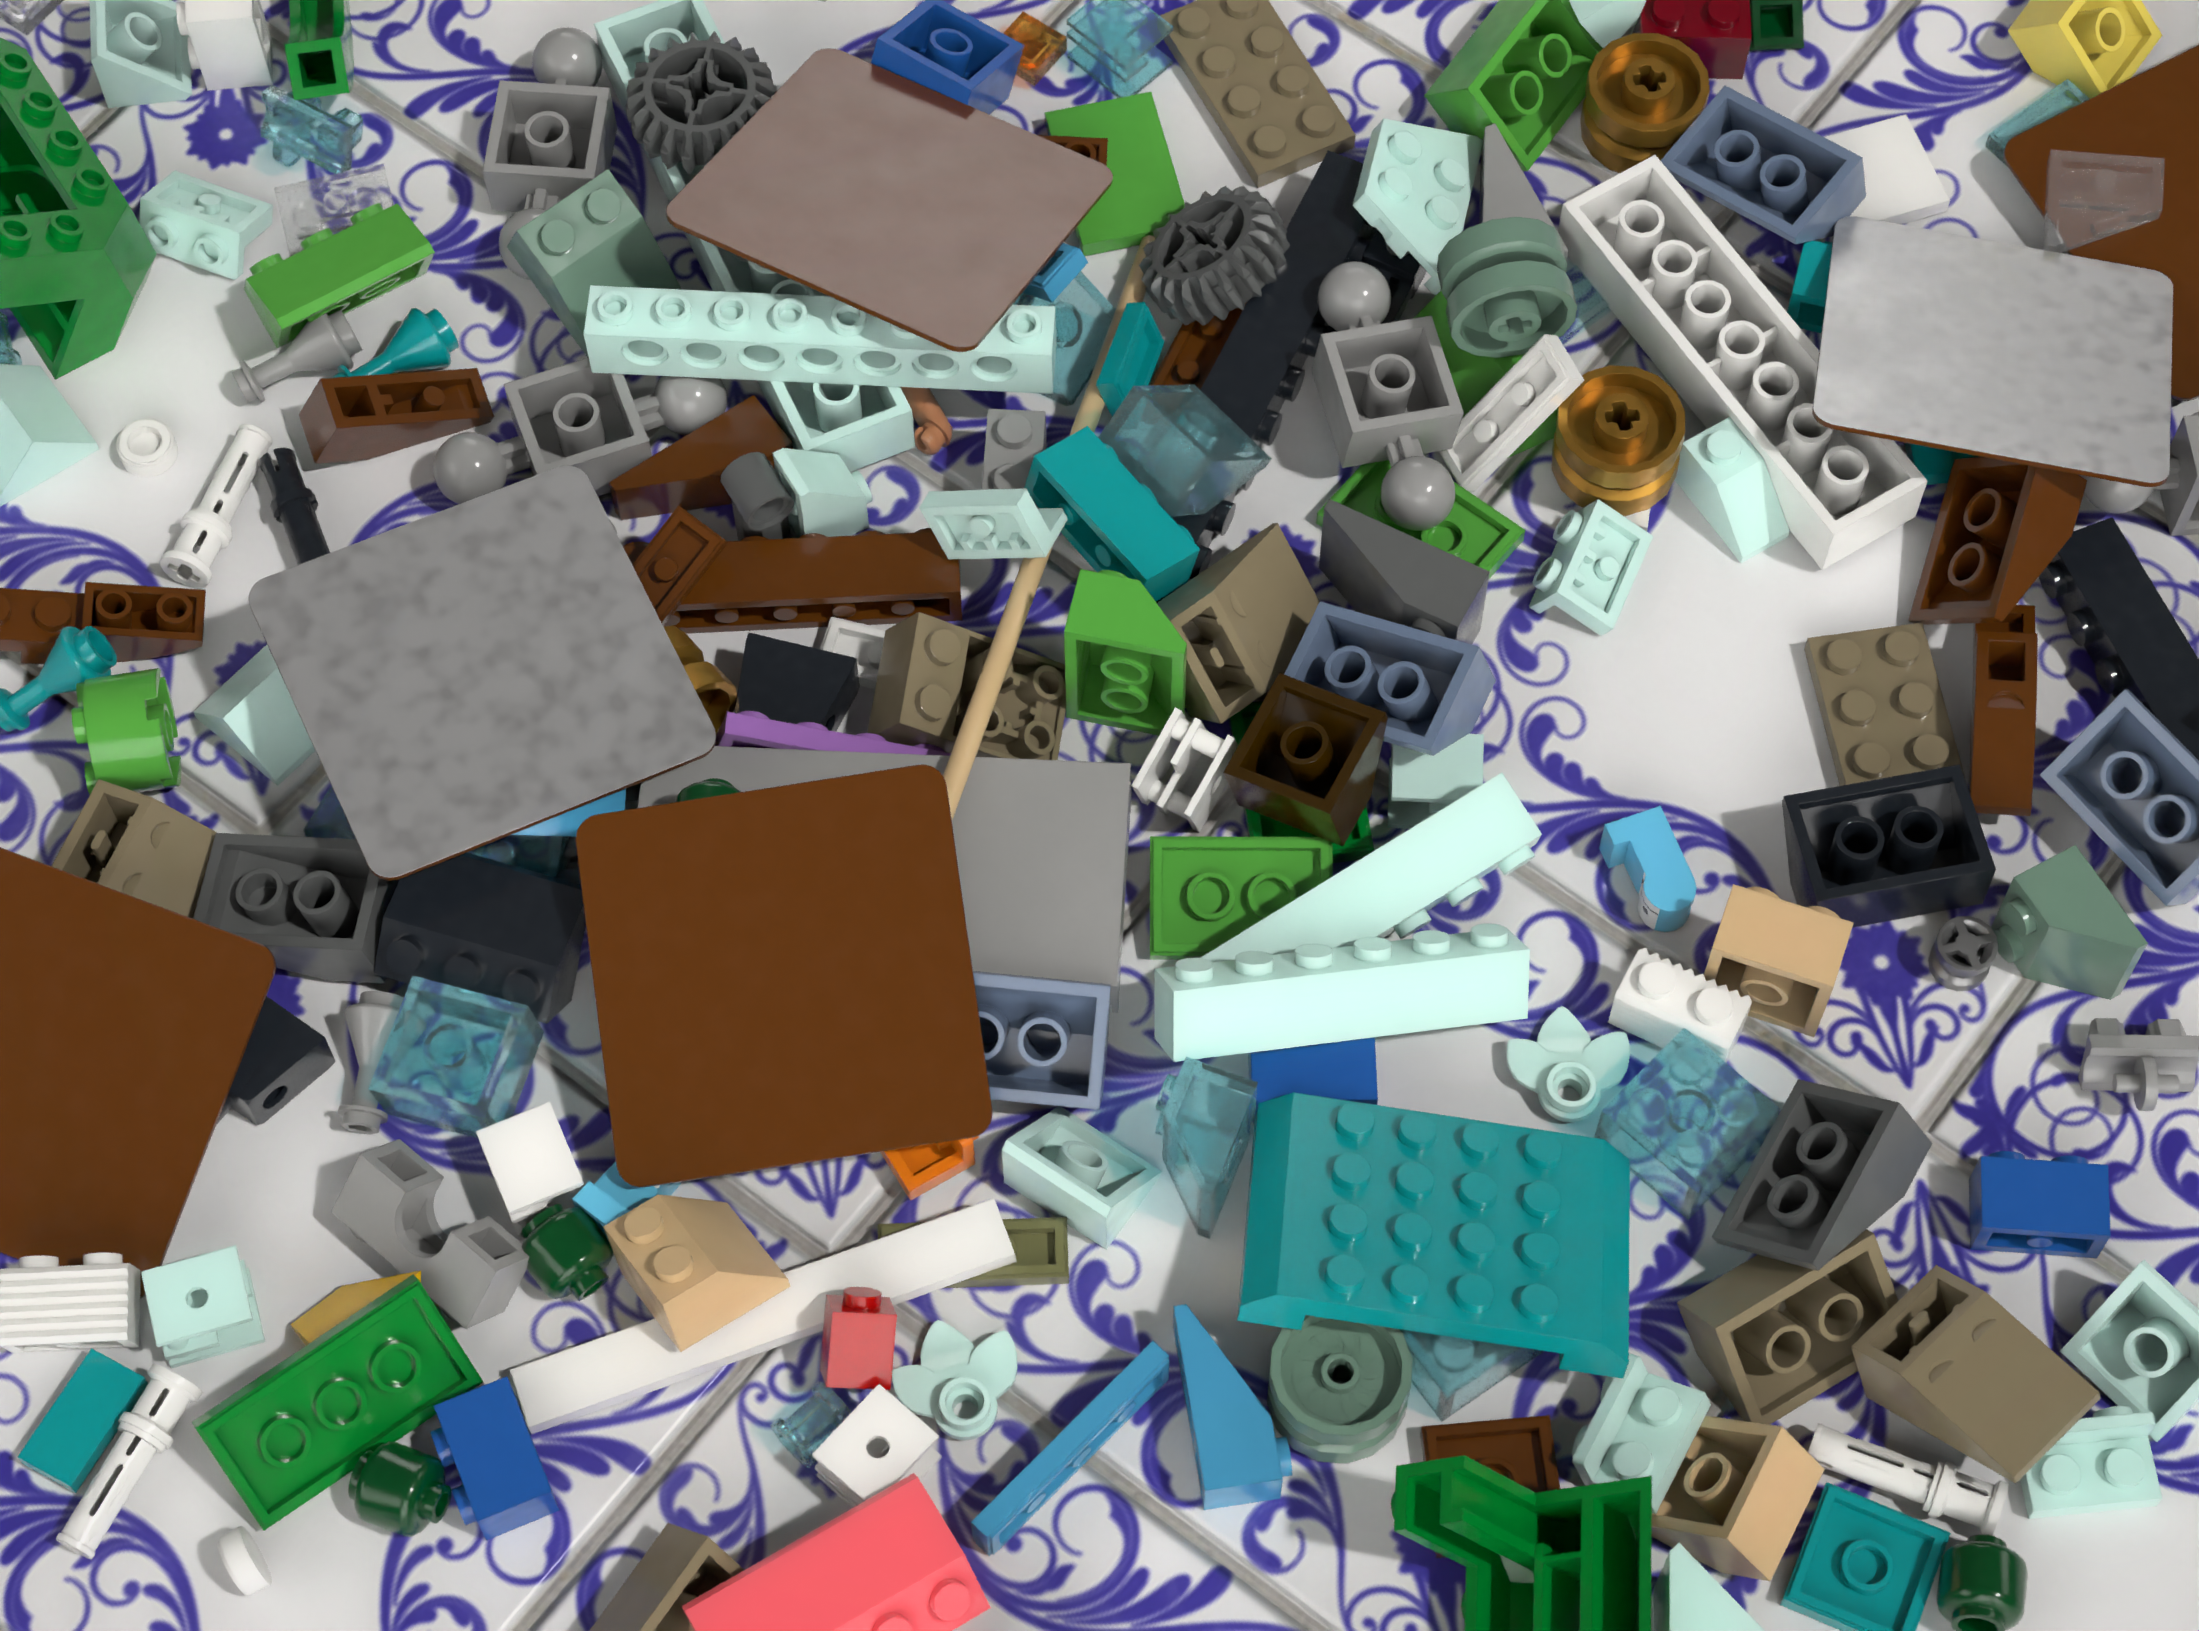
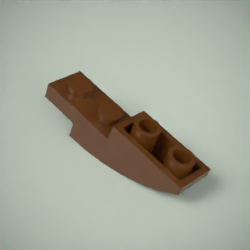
(133, 618)
(2004, 714)

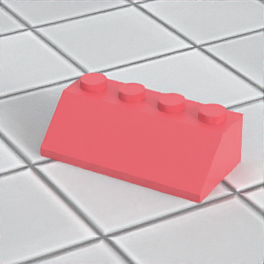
(866, 1570)

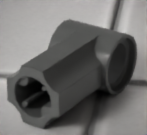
(757, 497)

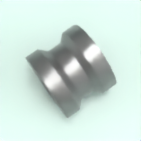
(1968, 939)

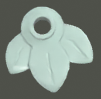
(1570, 1059)
(958, 1373)

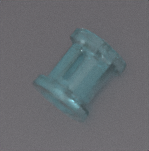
(811, 1423)

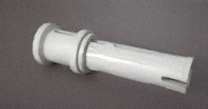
(210, 522)
(150, 1428)
(1936, 1487)

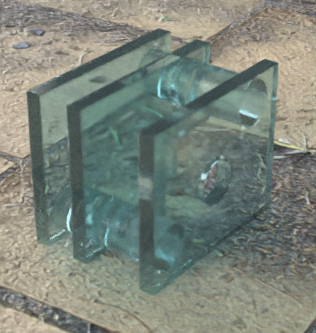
(1119, 44)

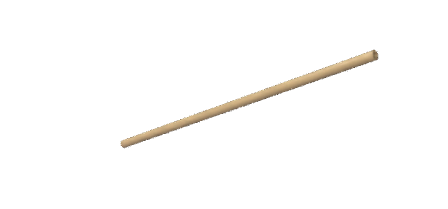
(1027, 579)

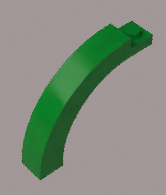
(320, 48)

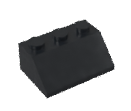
(1888, 847)
(486, 932)

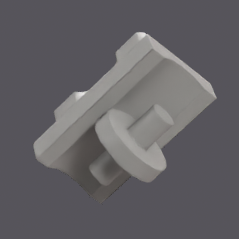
(2139, 1064)

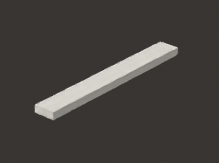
(648, 1360)

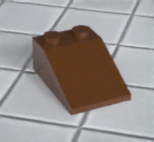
(1993, 539)

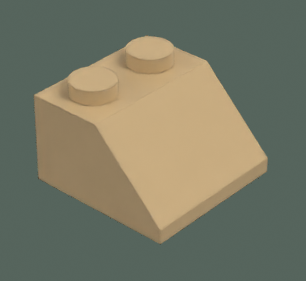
(692, 1264)
(1738, 1497)

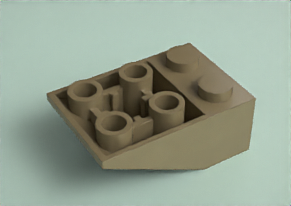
(1241, 624)
(929, 680)
(138, 848)
(1971, 1375)

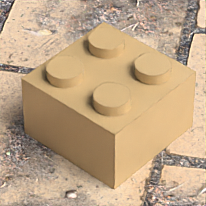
(1779, 956)

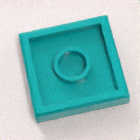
(1864, 1565)

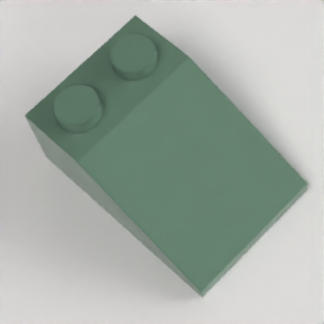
(587, 241)

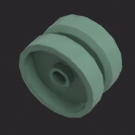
(1506, 286)
(1332, 1418)

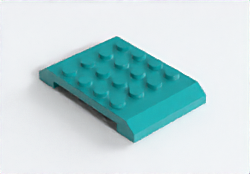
(1438, 1229)

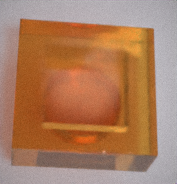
(1041, 47)

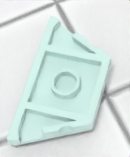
(1417, 188)

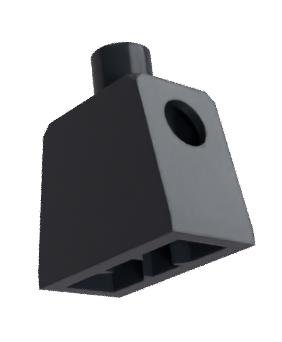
(796, 682)
(277, 1064)

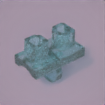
(308, 132)

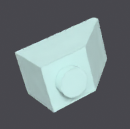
(1732, 489)
(823, 492)

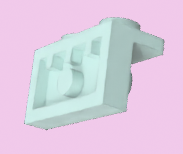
(202, 223)
(991, 523)
(1591, 566)
(1639, 1430)
(2096, 1467)

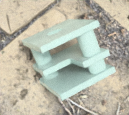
(1432, 779)
(203, 1306)

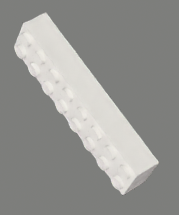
(1735, 356)

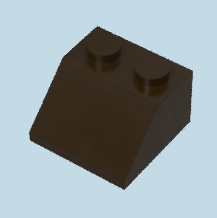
(1308, 759)

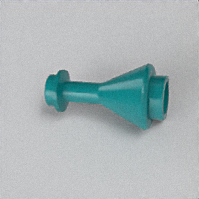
(418, 344)
(72, 660)

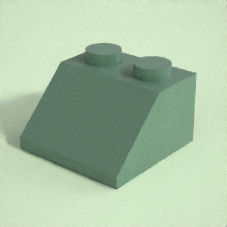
(2068, 928)

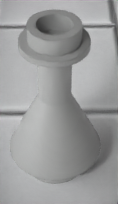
(318, 346)
(369, 1029)

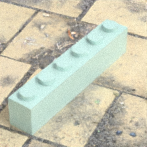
(1403, 877)
(1340, 992)

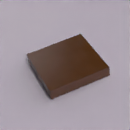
(1512, 1447)

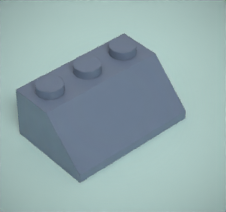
(1768, 168)
(1420, 679)
(2137, 795)
(1044, 1038)

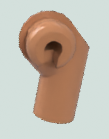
(933, 425)

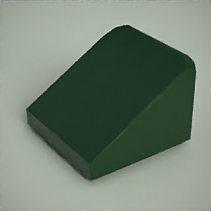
(1776, 24)

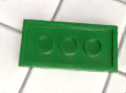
(336, 1400)

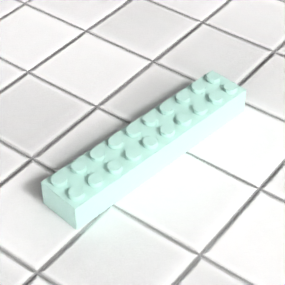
(841, 419)

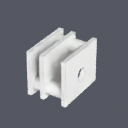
(1181, 746)
(530, 1163)
(875, 1449)

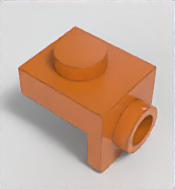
(929, 1165)

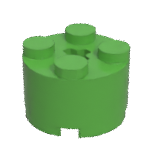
(128, 731)

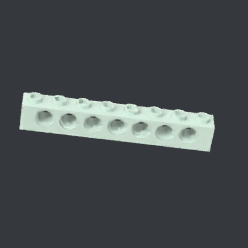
(805, 342)

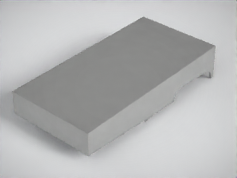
(1032, 843)

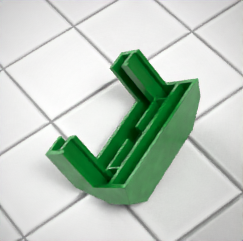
(66, 231)
(1530, 1556)

